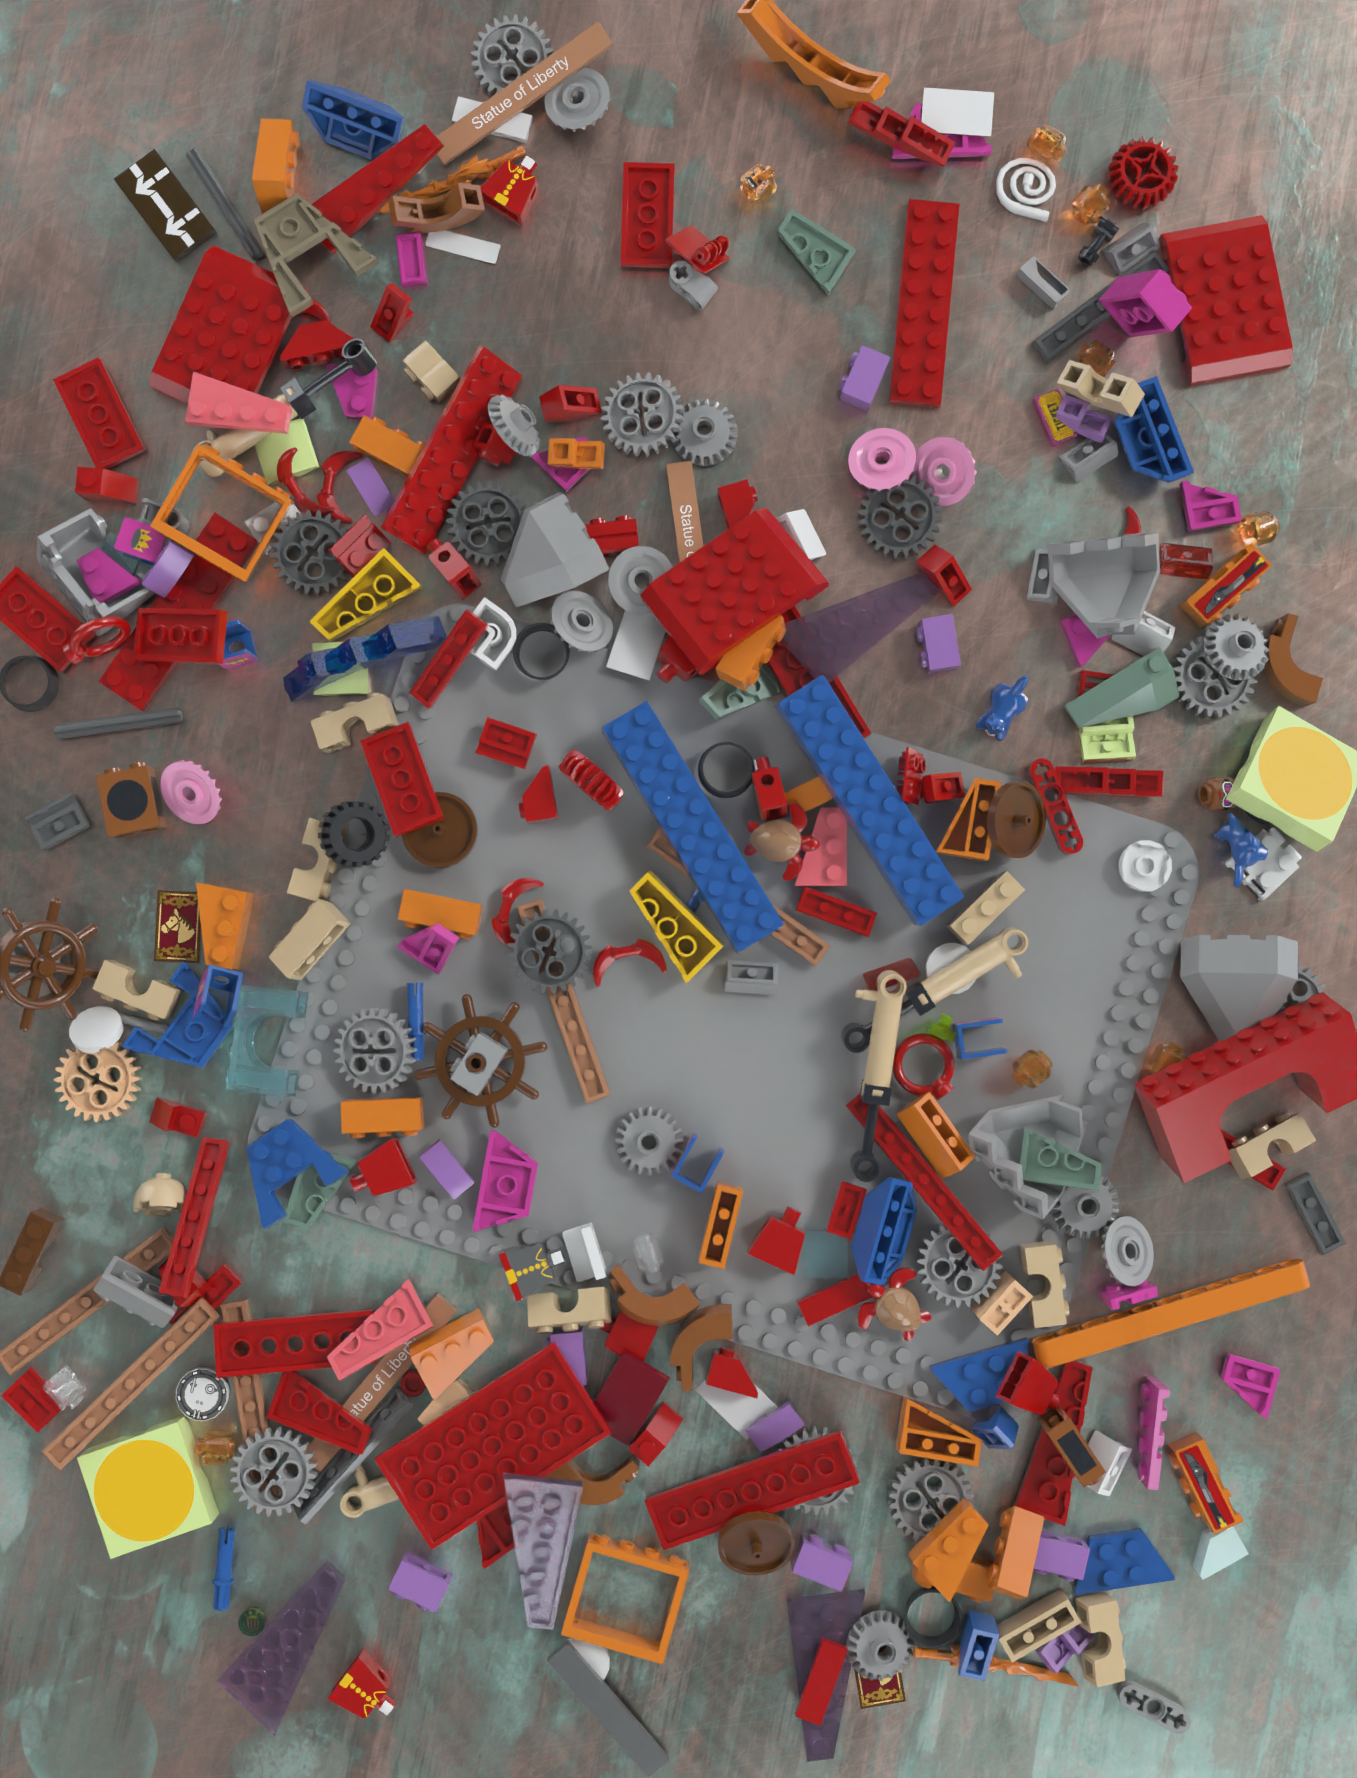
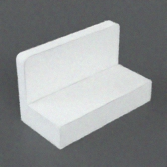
(803, 533)
(1149, 635)
(585, 1252)
(1112, 1457)

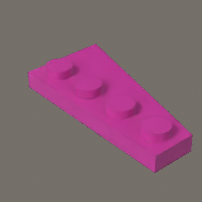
(1153, 1437)

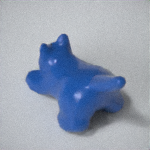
(1006, 704)
(1244, 846)

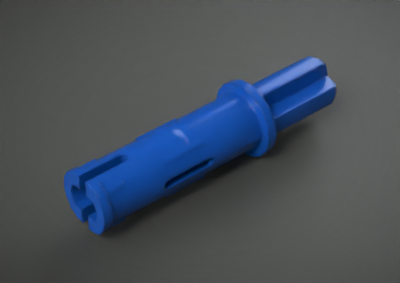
(416, 1019)
(223, 1569)

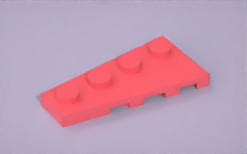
(231, 407)
(386, 1329)

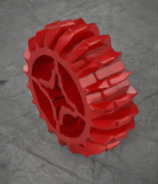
(1159, 182)
(591, 780)

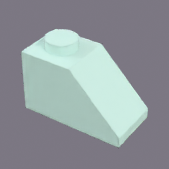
(1217, 1551)

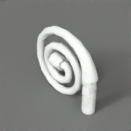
(1015, 207)

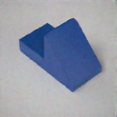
(998, 1432)

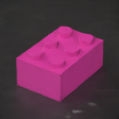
(1145, 303)

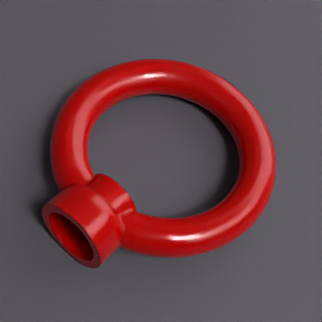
(76, 650)
(939, 1087)

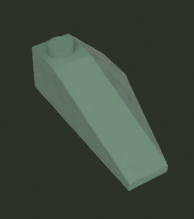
(1132, 691)

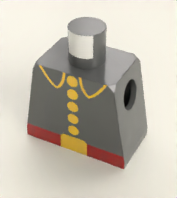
(529, 1267)

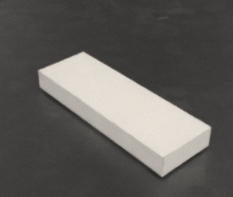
(515, 129)

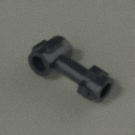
(1105, 231)

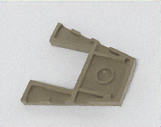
(292, 230)

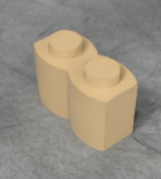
(431, 371)

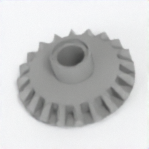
(578, 100)
(514, 424)
(710, 448)
(623, 572)
(581, 621)
(1225, 653)
(649, 1122)
(1091, 1223)
(1128, 1251)
(869, 1635)

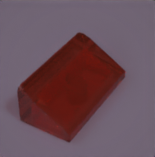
(1185, 561)
(905, 968)

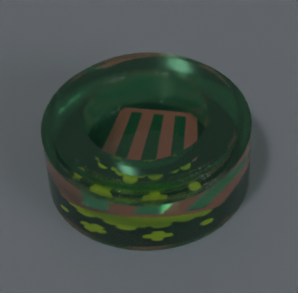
(252, 1621)

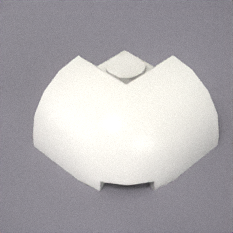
(498, 637)

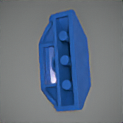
(352, 119)
(1153, 437)
(884, 1230)

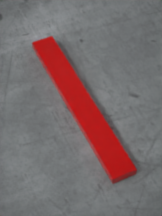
(929, 1186)

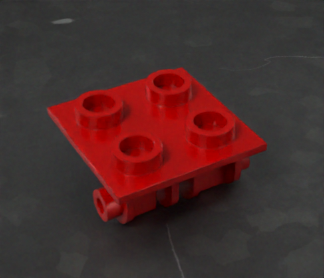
(699, 250)
(913, 766)

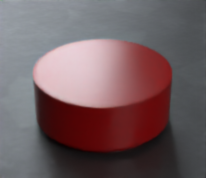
(412, 1383)

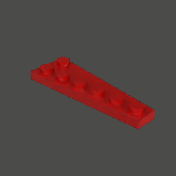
(370, 188)
(1047, 1476)

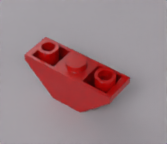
(315, 344)

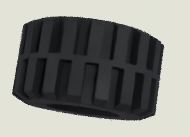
(375, 837)

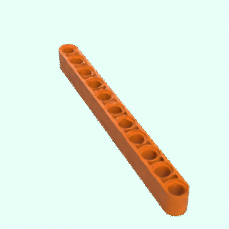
(1170, 1313)

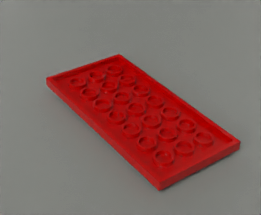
(514, 1425)

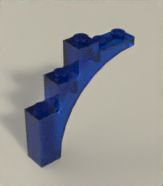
(362, 652)

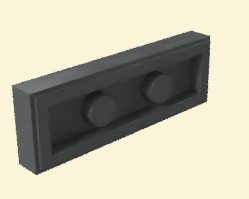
(1315, 1213)

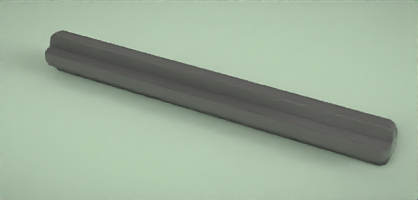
(225, 204)
(118, 723)

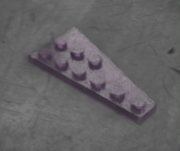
(842, 633)
(543, 1529)
(810, 1620)
(274, 1662)

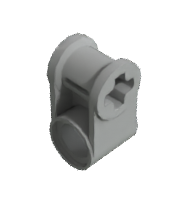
(694, 287)
(150, 510)

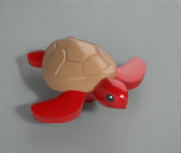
(782, 841)
(894, 1306)

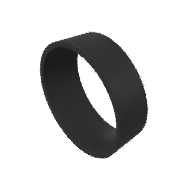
(524, 634)
(51, 690)
(722, 794)
(938, 1641)

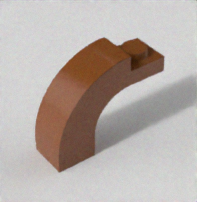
(438, 213)
(1281, 669)
(648, 1309)
(701, 1326)
(600, 1488)

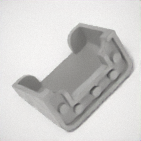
(58, 555)

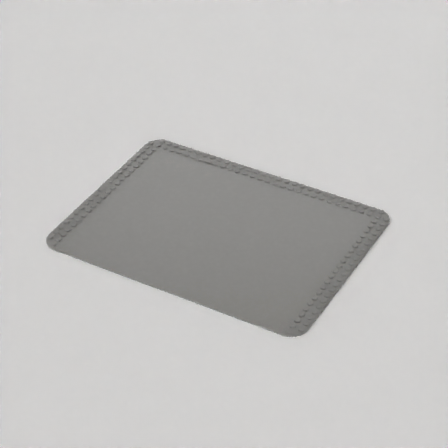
(731, 1066)

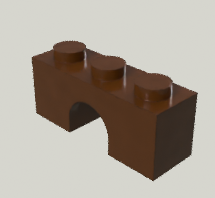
(23, 1263)

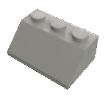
(135, 1292)

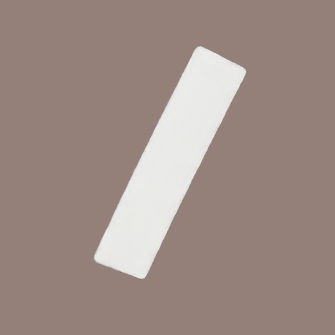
(464, 245)

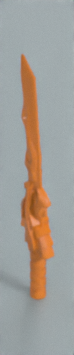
(466, 173)
(1012, 1668)

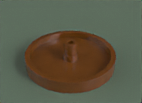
(1016, 819)
(446, 840)
(756, 1543)

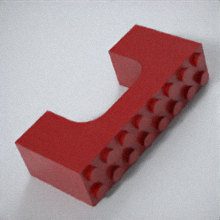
(1190, 1096)

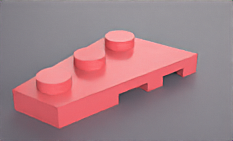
(829, 862)

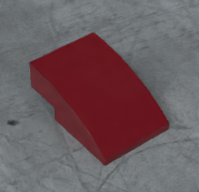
(629, 1395)

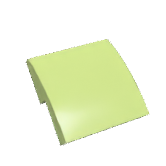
(275, 444)
(349, 685)
(1108, 741)

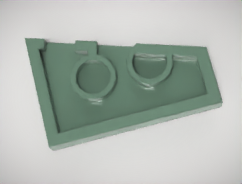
(816, 248)
(727, 699)
(1057, 1165)
(311, 1194)

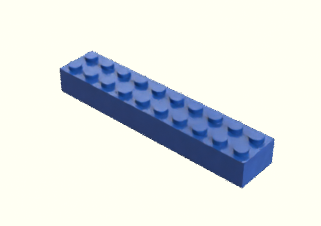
(869, 801)
(692, 827)

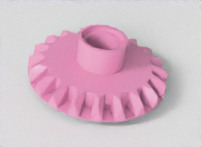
(879, 446)
(957, 458)
(190, 792)

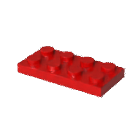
(647, 214)
(99, 414)
(38, 617)
(180, 635)
(402, 779)

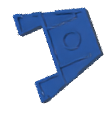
(186, 1038)
(280, 1158)

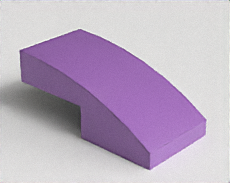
(1078, 417)
(371, 486)
(168, 568)
(446, 1169)
(775, 1427)
(1060, 1649)

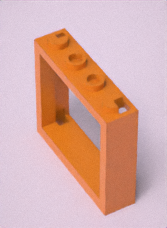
(234, 469)
(614, 1638)

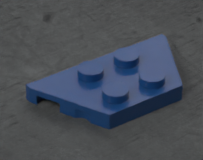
(978, 1375)
(1121, 1561)

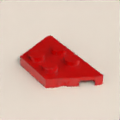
(495, 1535)

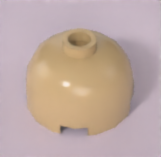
(160, 1196)

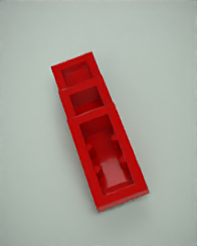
(901, 133)
(1110, 781)

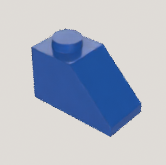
(977, 1645)

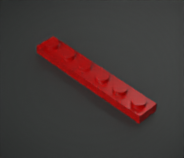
(194, 1218)

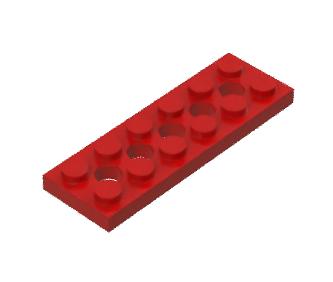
(280, 1329)

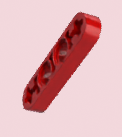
(1060, 804)

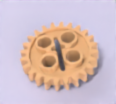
(87, 1100)

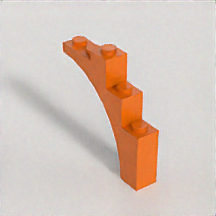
(813, 65)

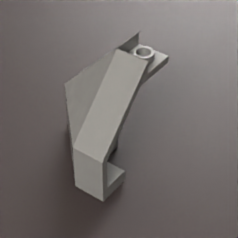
(550, 553)
(1106, 579)
(1238, 978)
(999, 1141)

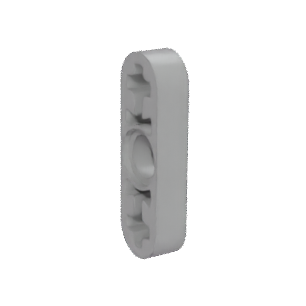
(1159, 1717)

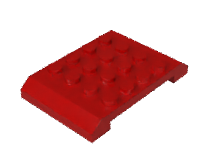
(1234, 296)
(223, 327)
(732, 588)

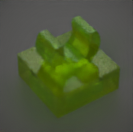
(942, 1028)

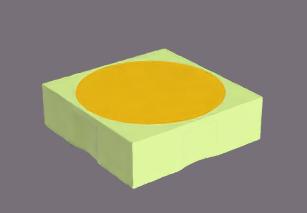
(1297, 779)
(148, 1486)

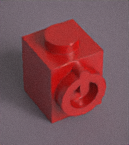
(492, 446)

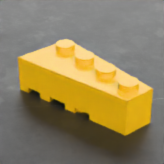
(367, 595)
(676, 926)

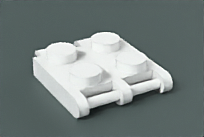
(1275, 868)

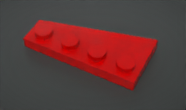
(313, 1412)

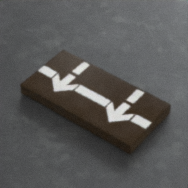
(165, 205)

